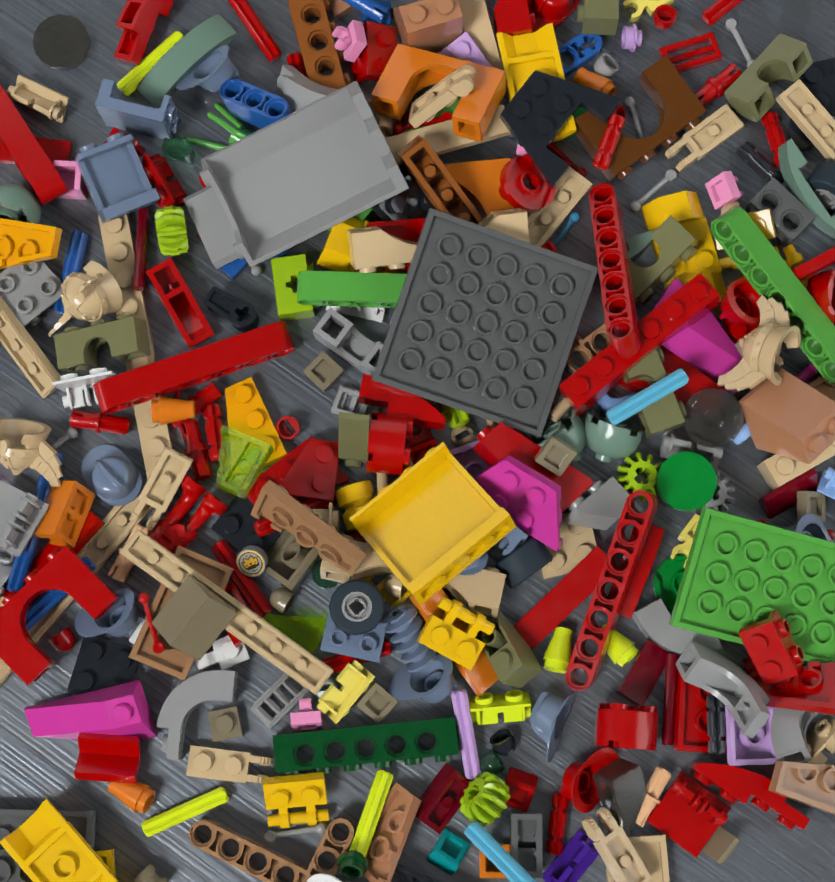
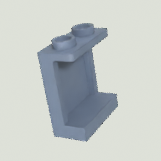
(134, 117)
(115, 177)

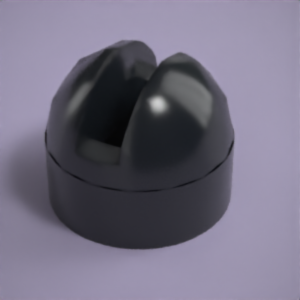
(503, 742)

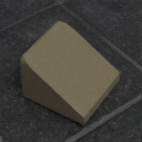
(720, 845)

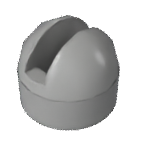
(606, 65)

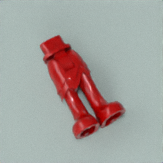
(171, 533)

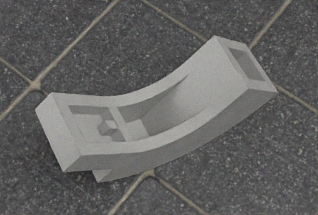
(300, 90)
(654, 624)
(728, 683)
(194, 691)
(789, 734)

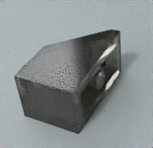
(621, 791)

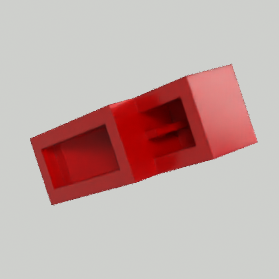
(180, 302)
(400, 403)
(642, 570)

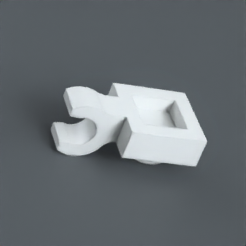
(225, 654)

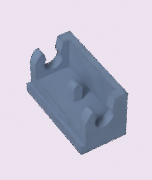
(511, 541)

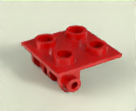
(689, 814)

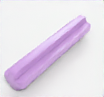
(466, 733)

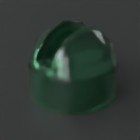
(492, 763)

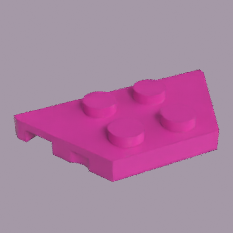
(527, 497)

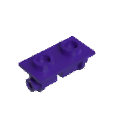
(573, 861)

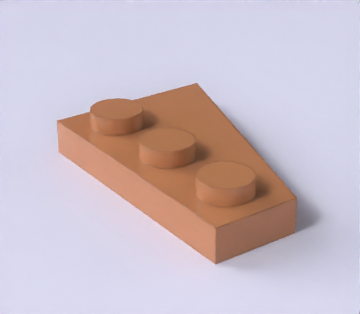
(391, 833)

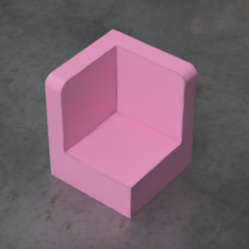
(72, 178)

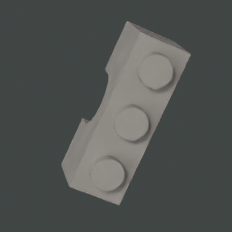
(347, 342)

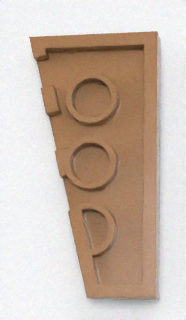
(308, 529)
(805, 783)

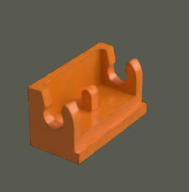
(66, 513)

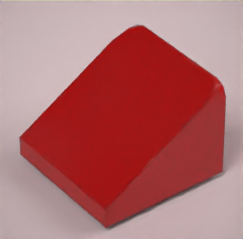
(521, 789)

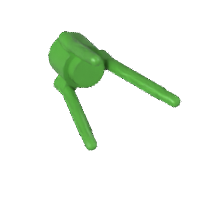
(237, 133)

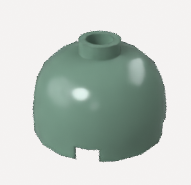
(19, 203)
(568, 429)
(611, 440)

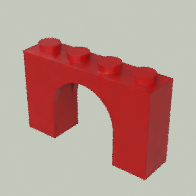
(62, 572)

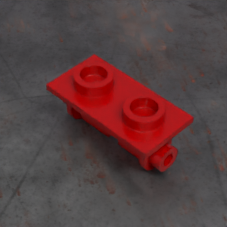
(157, 172)

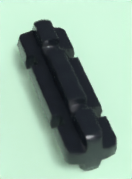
(758, 163)
(715, 725)

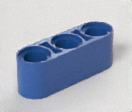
(253, 103)

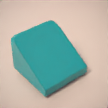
(448, 852)

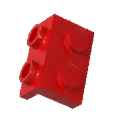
(376, 54)
(772, 649)

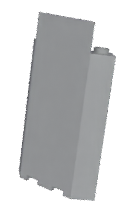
(294, 179)

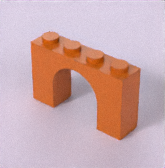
(416, 68)

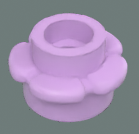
(631, 37)

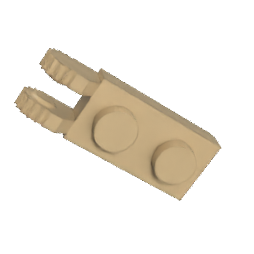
(442, 94)
(706, 136)
(162, 485)
(224, 764)
(616, 848)

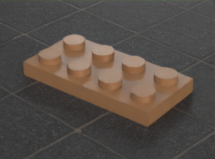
(173, 660)

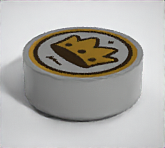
(252, 561)

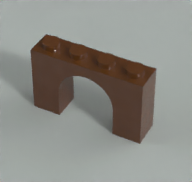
(677, 111)

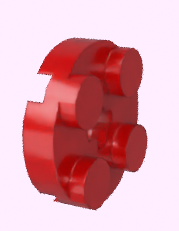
(514, 190)

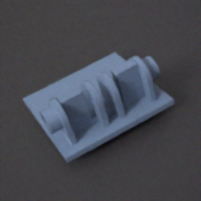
(362, 646)

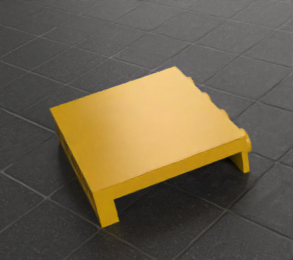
(431, 523)

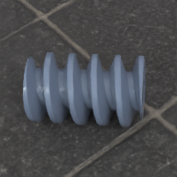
(407, 627)

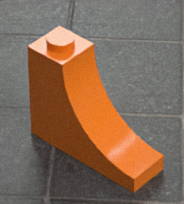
(481, 183)

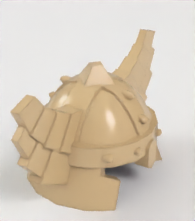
(89, 296)
(762, 348)
(25, 446)

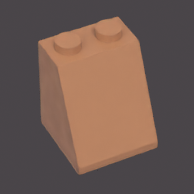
(428, 23)
(789, 418)

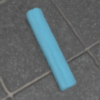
(647, 396)
(496, 853)

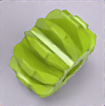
(171, 231)
(631, 472)
(485, 799)

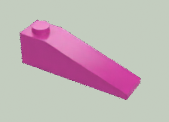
(703, 343)
(103, 711)

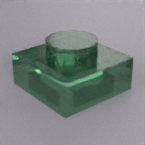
(179, 150)

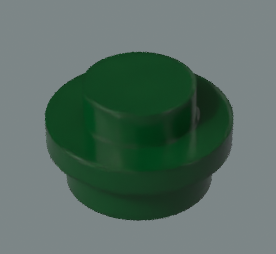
(352, 864)

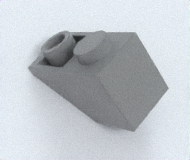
(600, 508)

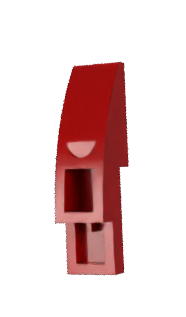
(137, 23)
(740, 784)

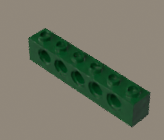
(287, 746)

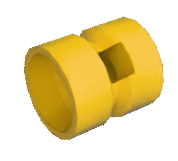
(352, 497)

